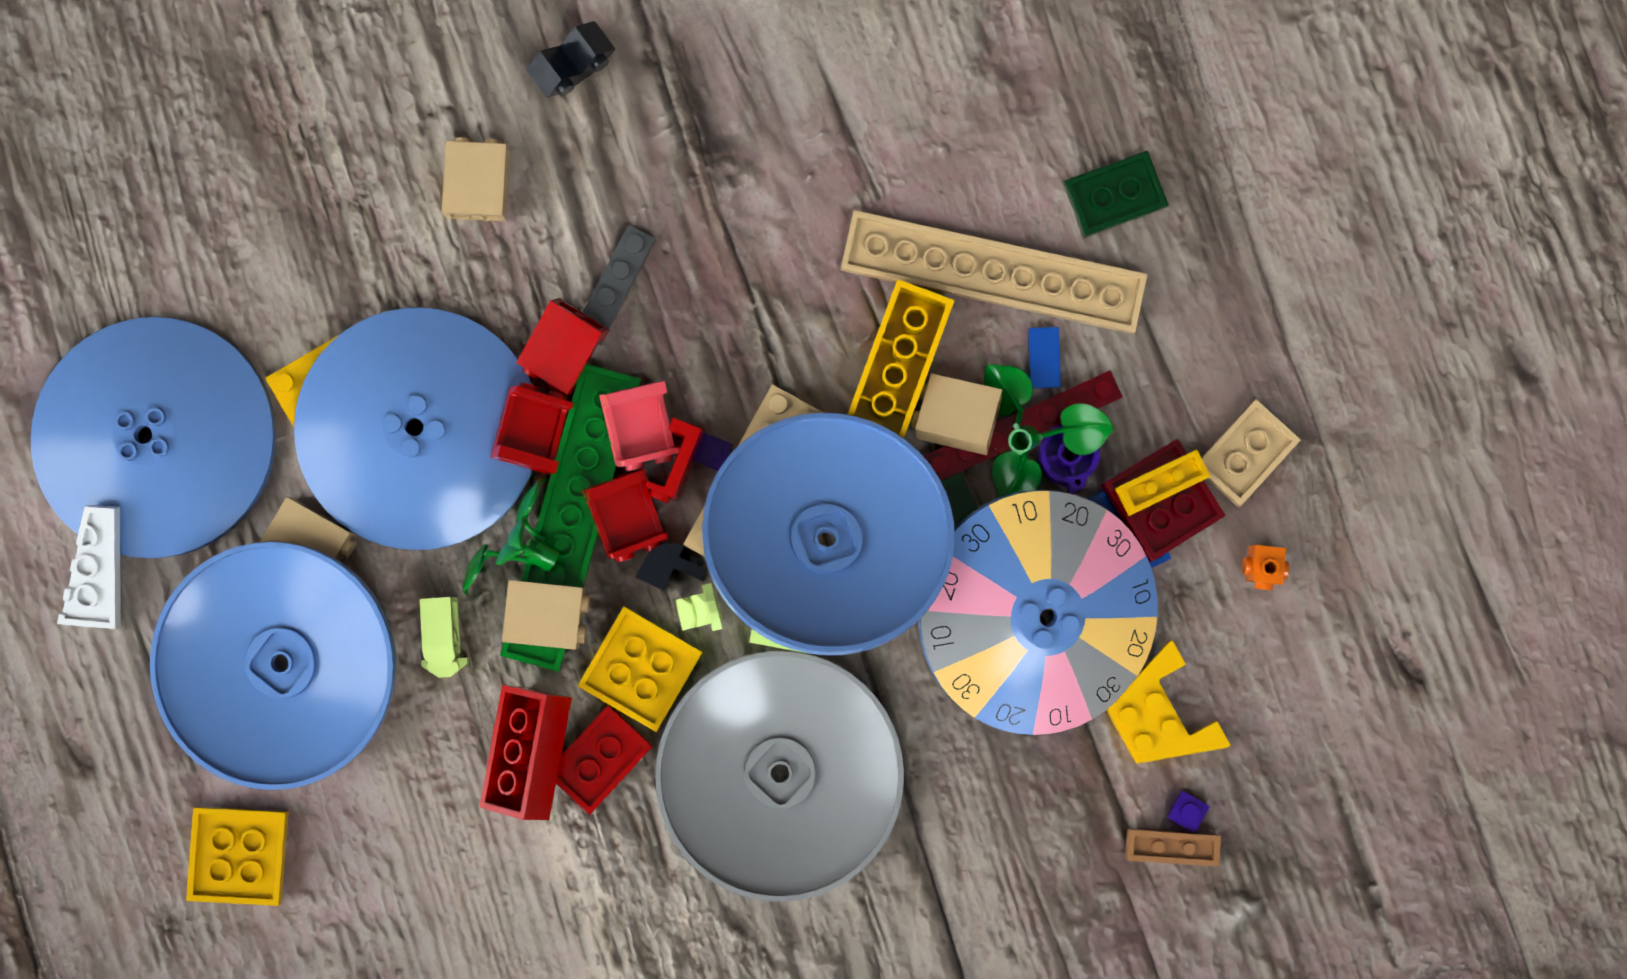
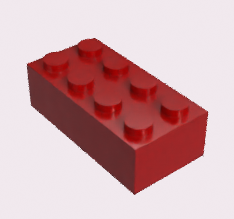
(525, 753)

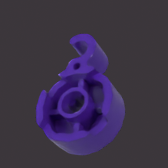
(1059, 470)

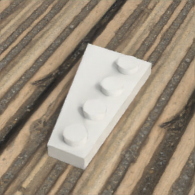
(95, 580)

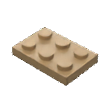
(1248, 452)

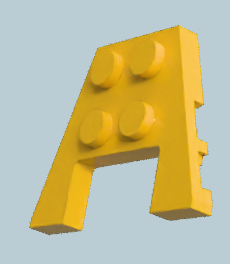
(1151, 723)

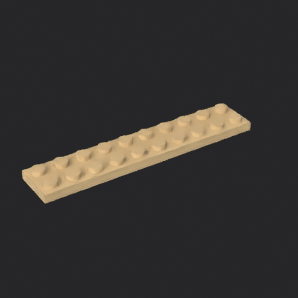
(994, 272)

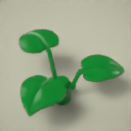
(1083, 429)
(535, 551)

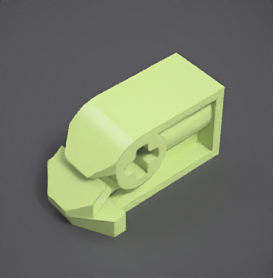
(700, 609)
(441, 636)

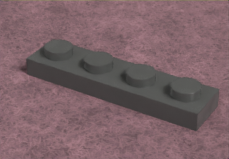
(619, 276)

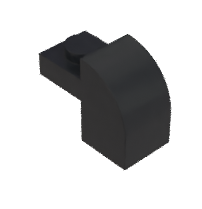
(664, 560)

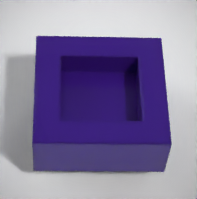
(712, 452)
(1187, 811)

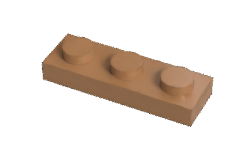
(1173, 847)

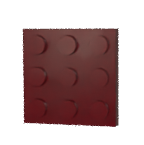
(1172, 519)

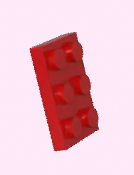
(600, 759)

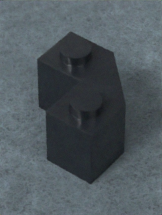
(566, 65)

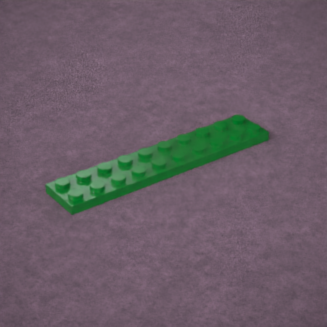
(565, 519)

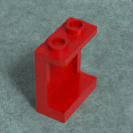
(561, 346)
(531, 428)
(692, 438)
(625, 515)

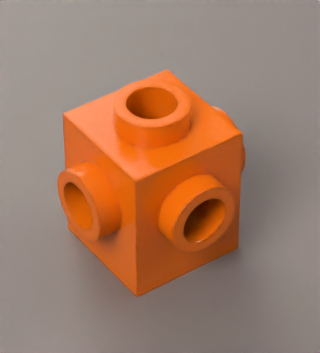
(1274, 560)

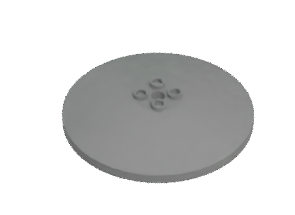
(770, 834)

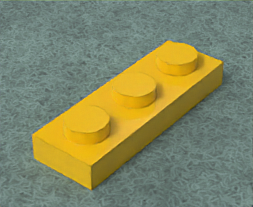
(1162, 482)

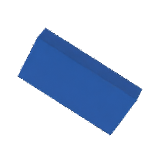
(1044, 357)

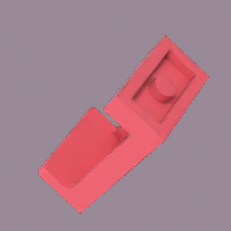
(638, 425)

